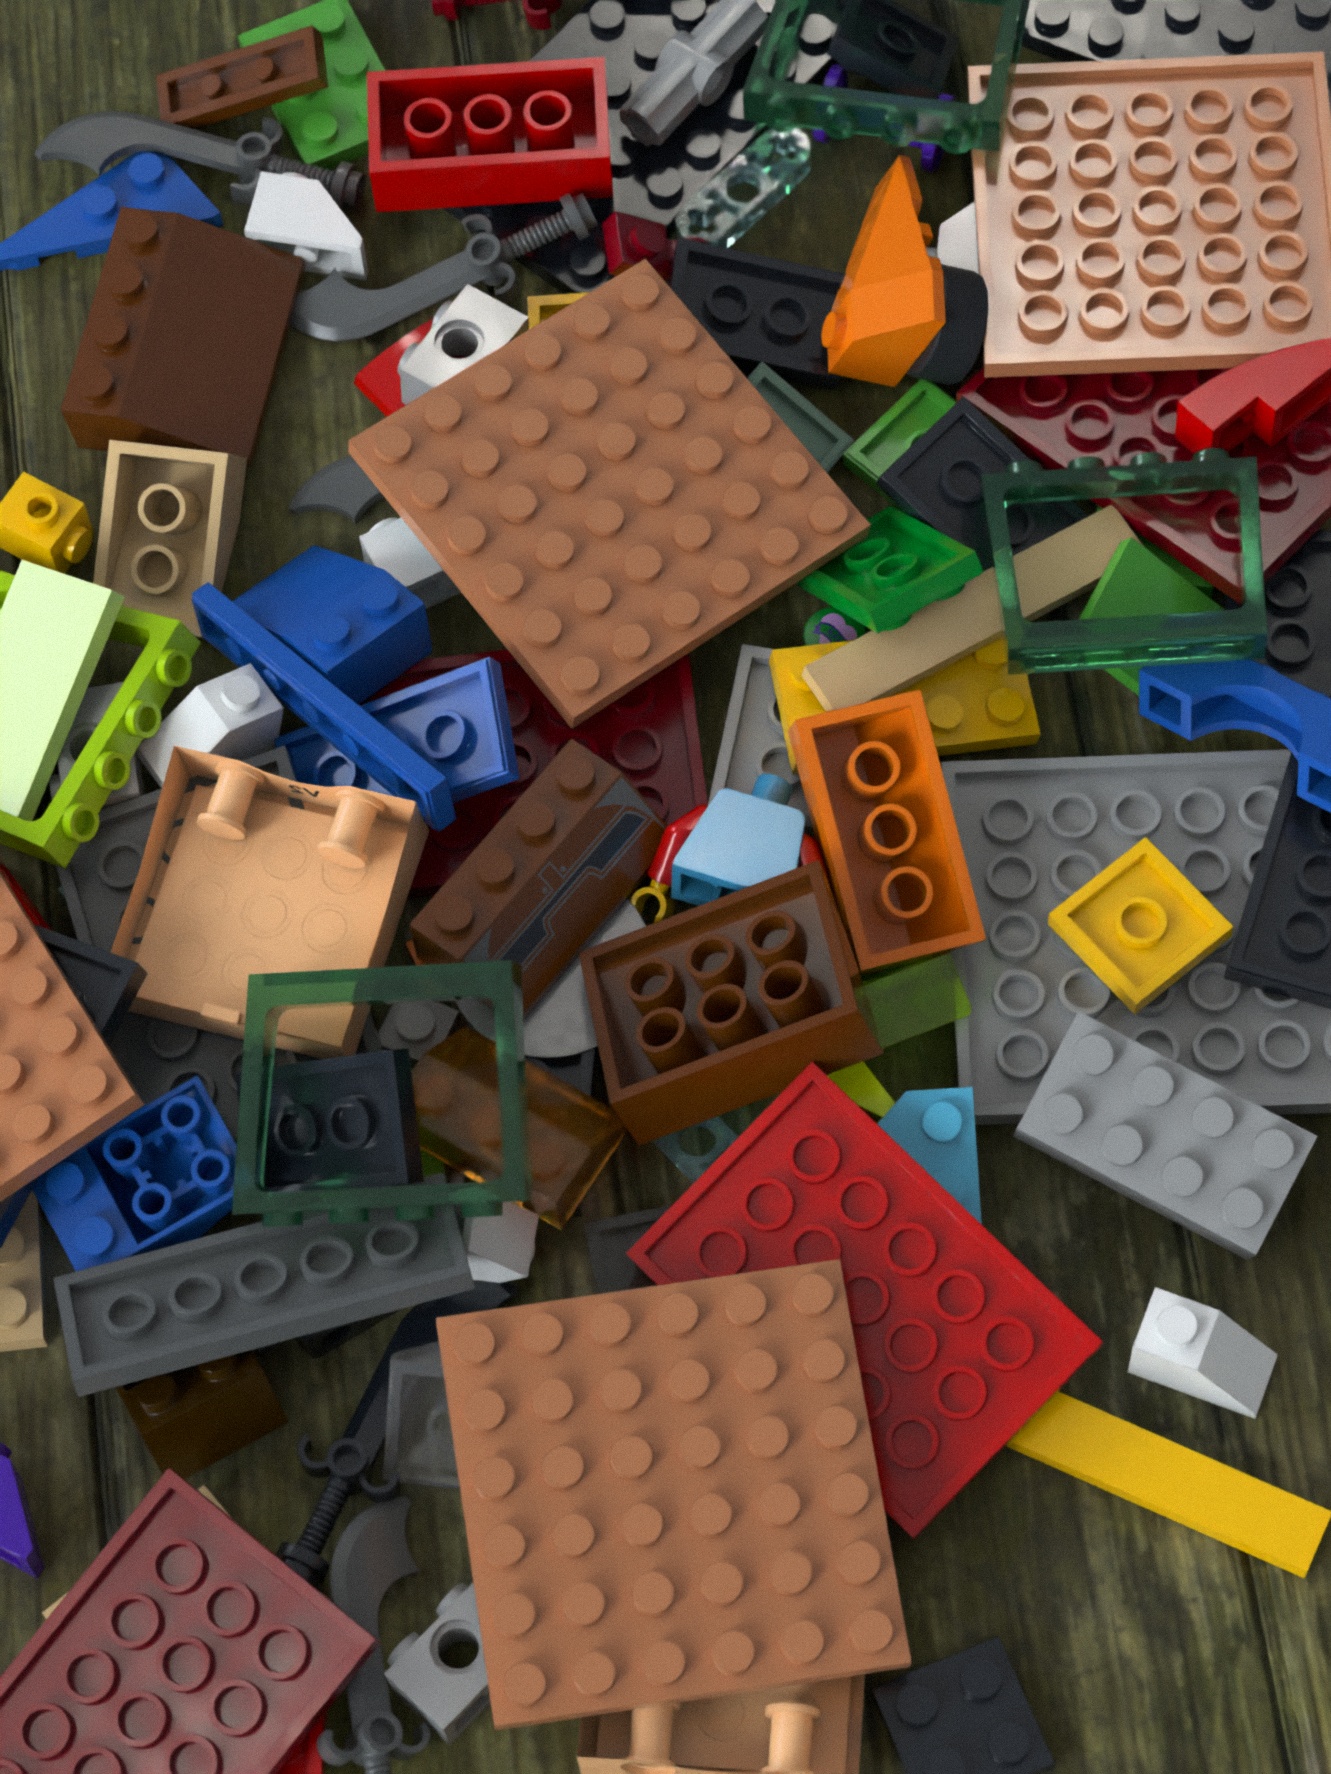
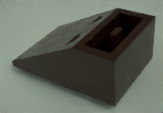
(203, 1411)

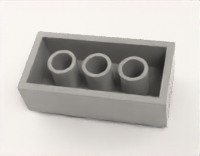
(1165, 1136)

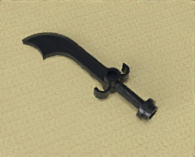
(353, 1457)

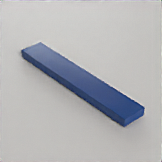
(324, 707)

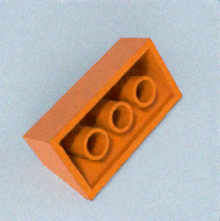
(886, 831)

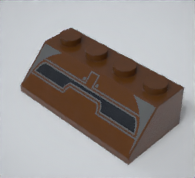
(545, 874)

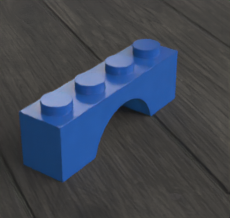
(1245, 696)

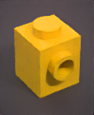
(44, 525)

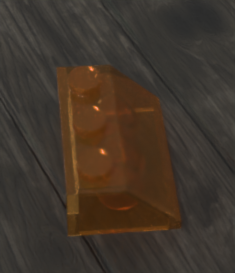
(462, 1123)

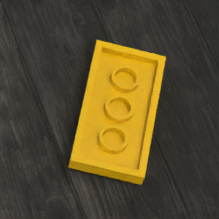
(967, 703)

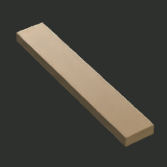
(955, 627)

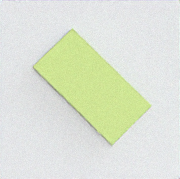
(48, 652)

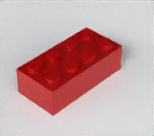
(489, 134)

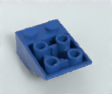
(143, 1181)

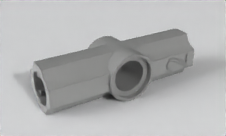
(693, 70)

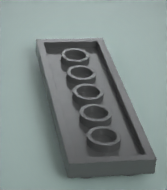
(252, 1290)

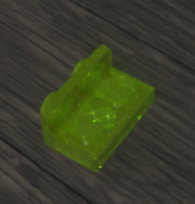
(917, 998)

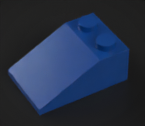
(342, 619)

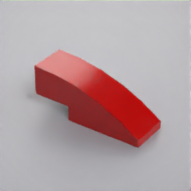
(1257, 397)

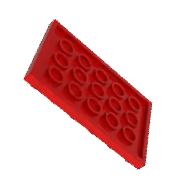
(942, 1316)

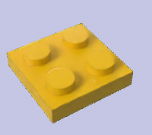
(1140, 925)

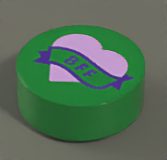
(831, 626)

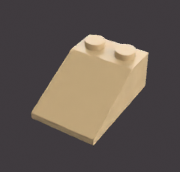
(167, 525)

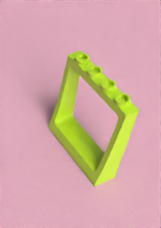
(107, 755)

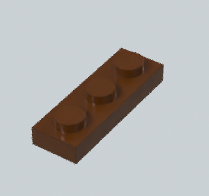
(243, 79)

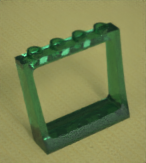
(877, 114)
(1129, 639)
(276, 992)

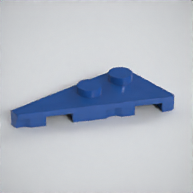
(90, 215)

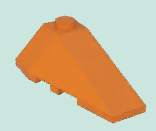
(890, 290)

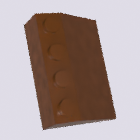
(181, 337)
(727, 1003)

